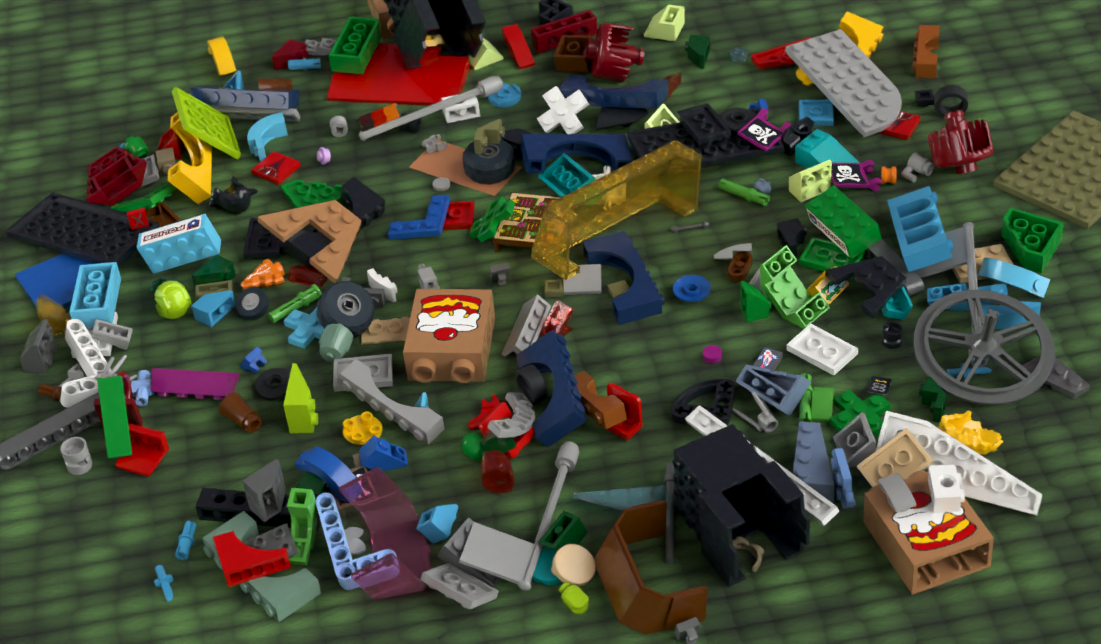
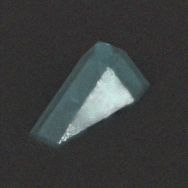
(623, 498)

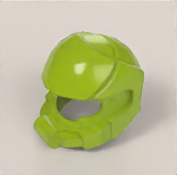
(172, 299)

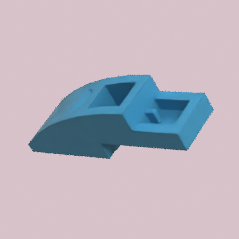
(938, 292)

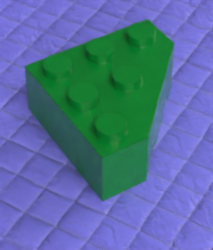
(1031, 238)

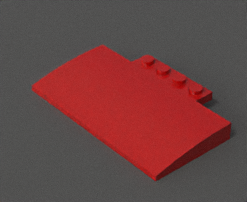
(390, 82)

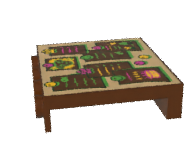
(525, 221)

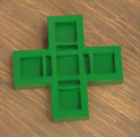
(487, 225)
(852, 406)

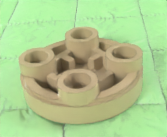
(574, 565)

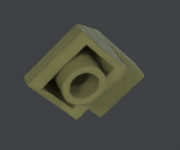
(488, 134)

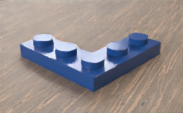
(429, 227)

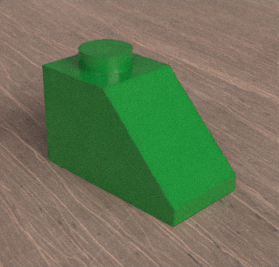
(754, 303)

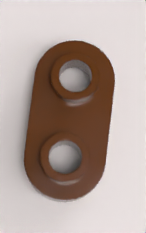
(739, 266)

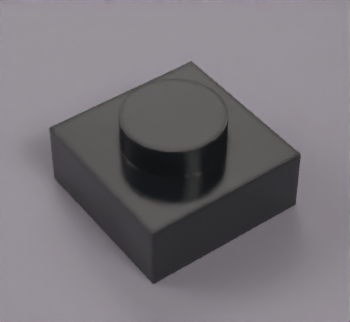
(924, 97)

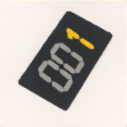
(879, 385)

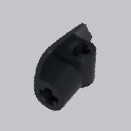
(618, 116)
(795, 134)

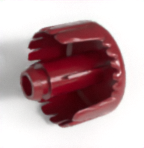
(610, 56)
(960, 143)

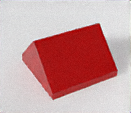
(172, 140)

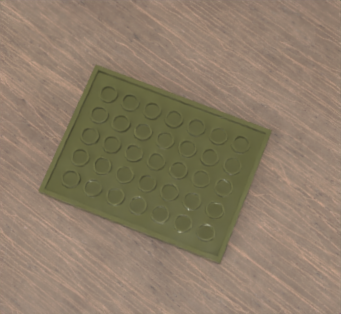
(1061, 171)

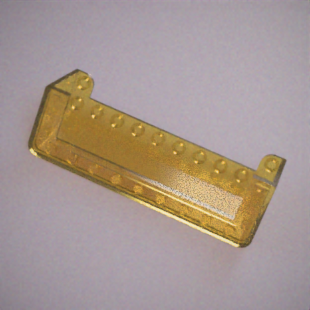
(662, 175)

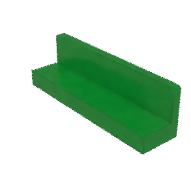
(114, 416)

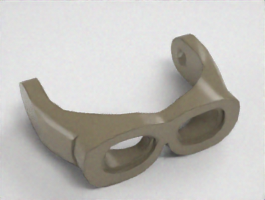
(755, 549)

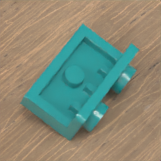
(898, 306)

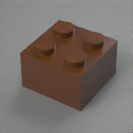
(571, 54)

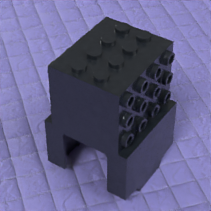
(455, 20)
(734, 492)

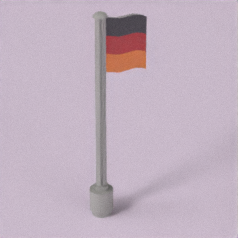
(389, 117)

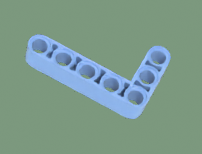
(341, 548)

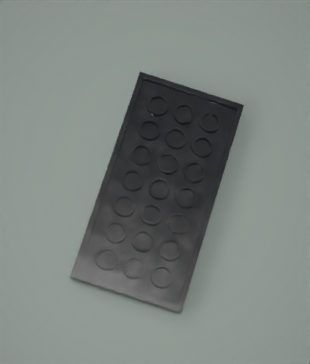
(713, 153)
(79, 229)

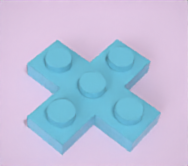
(305, 327)

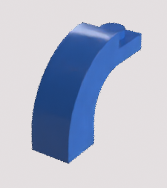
(327, 467)

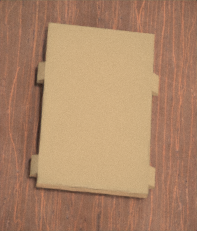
(386, 331)

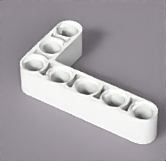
(90, 360)

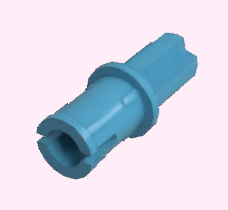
(304, 64)
(185, 541)

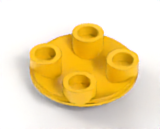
(361, 428)

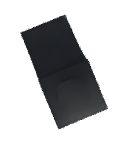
(791, 234)

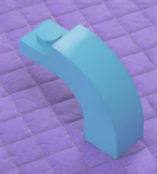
(264, 131)
(1014, 276)

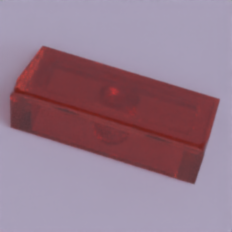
(673, 82)
(306, 276)

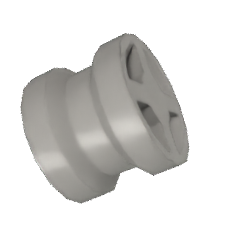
(340, 122)

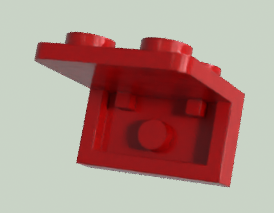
(502, 411)
(633, 412)
(148, 450)

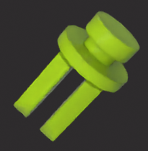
(574, 598)

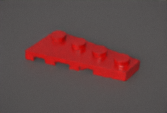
(774, 57)

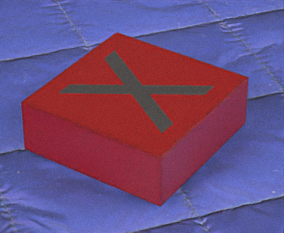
(137, 218)

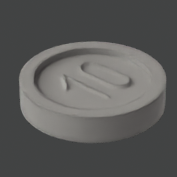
(441, 184)

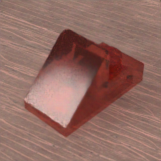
(558, 319)

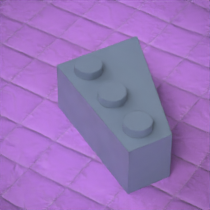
(775, 387)

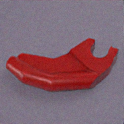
(487, 408)

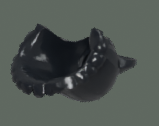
(234, 198)

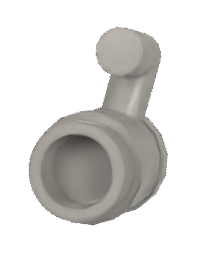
(918, 164)

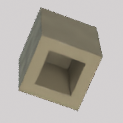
(165, 160)

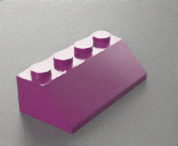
(193, 382)

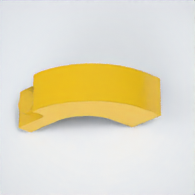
(222, 56)

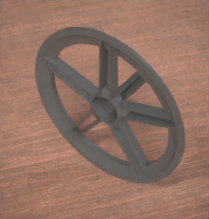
(984, 345)

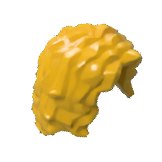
(970, 433)

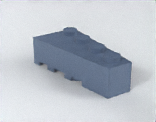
(812, 461)

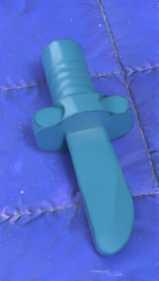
(980, 370)
(164, 581)

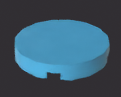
(506, 97)

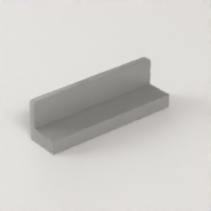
(527, 325)

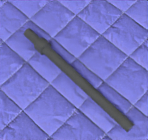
(669, 533)

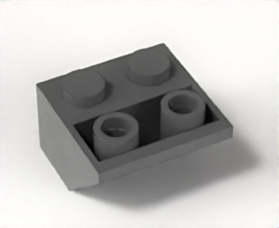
(39, 349)
(265, 491)

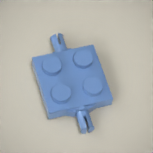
(842, 479)

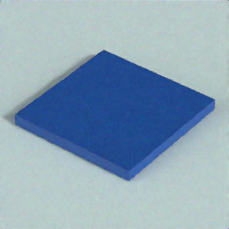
(53, 278)

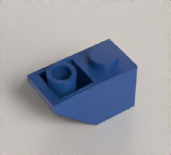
(382, 454)

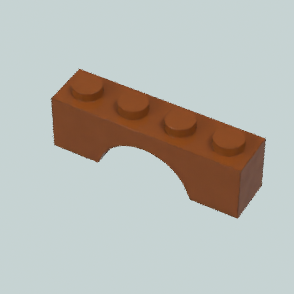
(924, 61)
(603, 409)

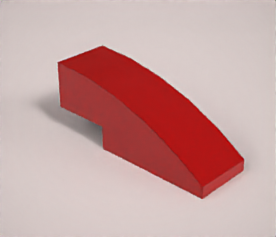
(517, 46)

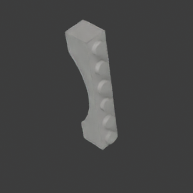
(419, 421)

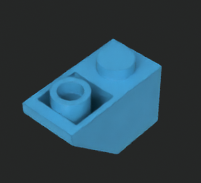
(437, 522)

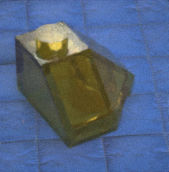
(53, 312)

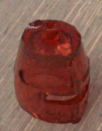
(494, 469)

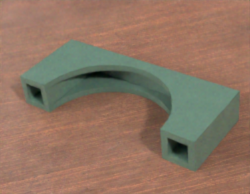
(276, 594)

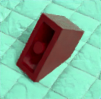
(289, 51)

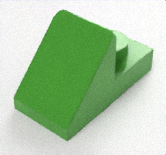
(822, 404)

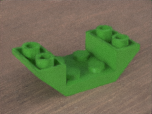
(787, 290)

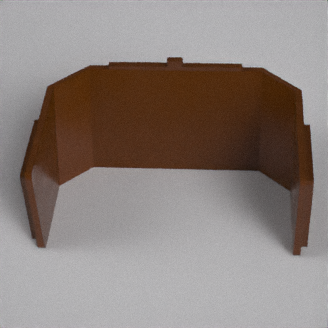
(632, 601)

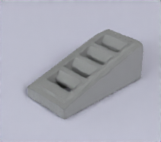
(118, 336)

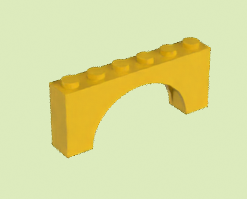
(861, 32)
(194, 179)

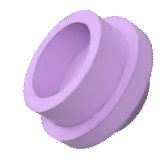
(323, 155)

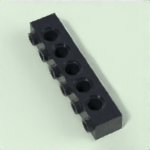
(224, 505)

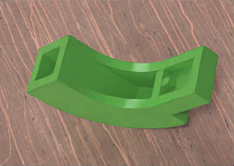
(303, 523)

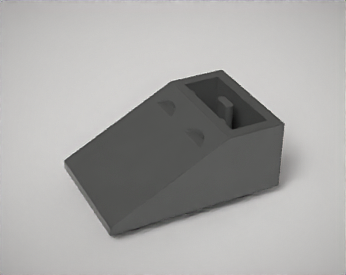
(453, 550)

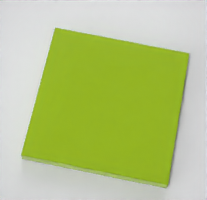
(206, 123)

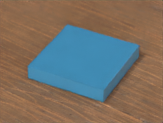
(818, 111)

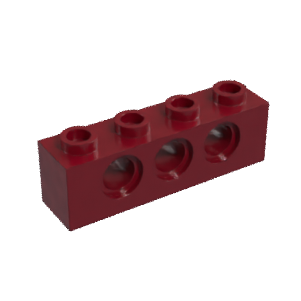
(549, 35)

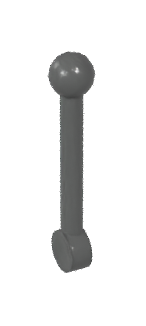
(674, 229)

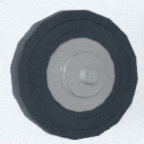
(252, 303)

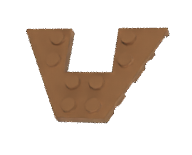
(327, 217)

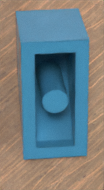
(213, 307)

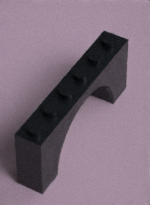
(362, 203)

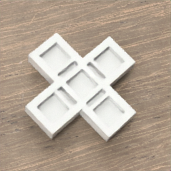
(563, 111)

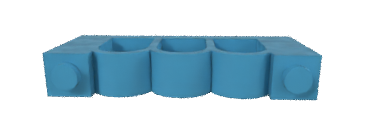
(919, 229)

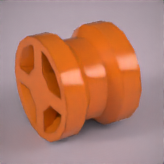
(888, 175)

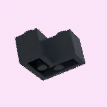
(553, 10)

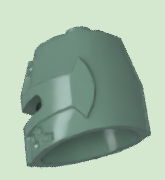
(335, 342)

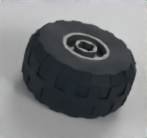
(491, 166)
(347, 305)

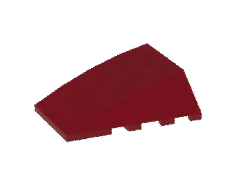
(114, 176)

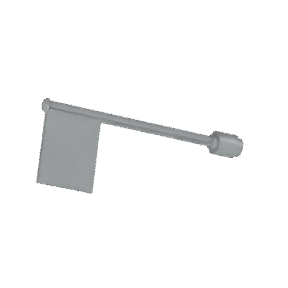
(962, 254)
(508, 555)

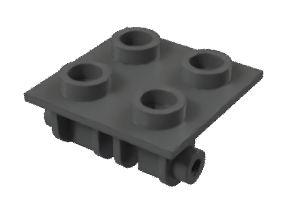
(275, 539)

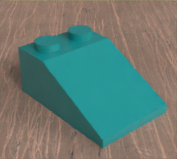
(819, 148)

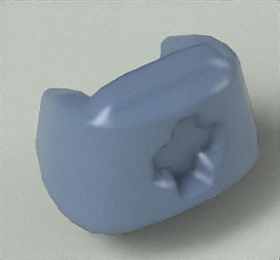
(762, 186)

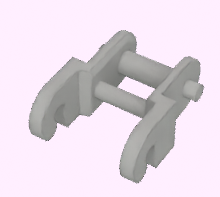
(431, 145)

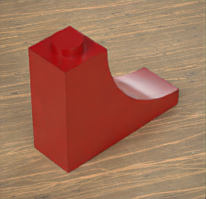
(246, 563)

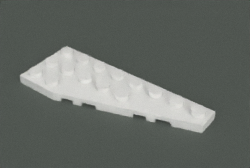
(979, 476)

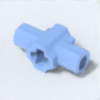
(142, 388)

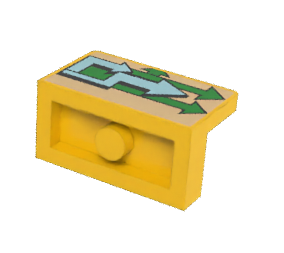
(826, 288)

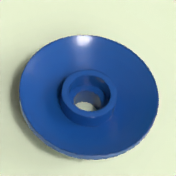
(691, 288)

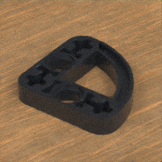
(716, 385)

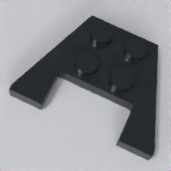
(876, 276)

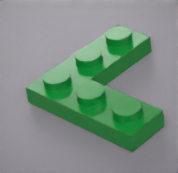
(148, 201)

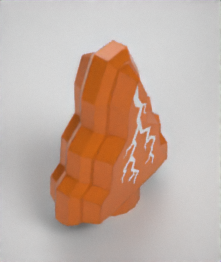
(265, 275)

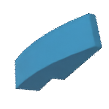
(1009, 317)

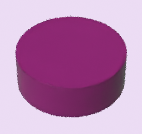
(712, 354)

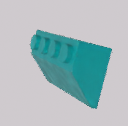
(565, 176)

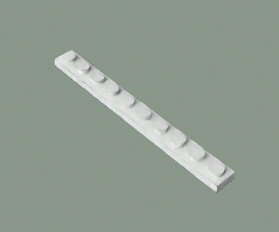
(815, 503)

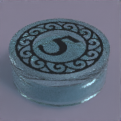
(738, 54)

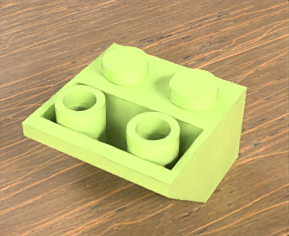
(666, 23)
(811, 181)

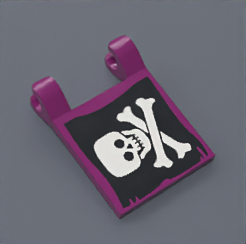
(761, 132)
(853, 175)

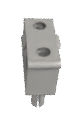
(427, 278)

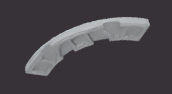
(521, 420)

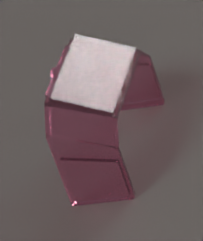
(391, 527)

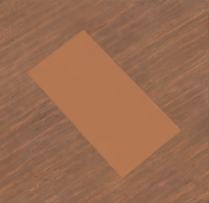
(449, 164)

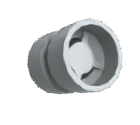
(76, 455)

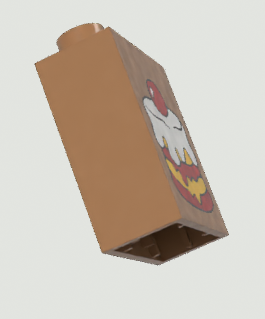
(449, 335)
(924, 544)

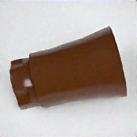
(272, 84)
(239, 412)

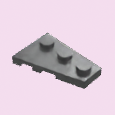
(1062, 378)

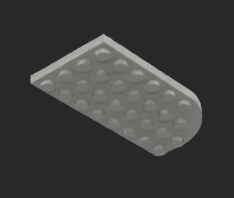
(849, 80)

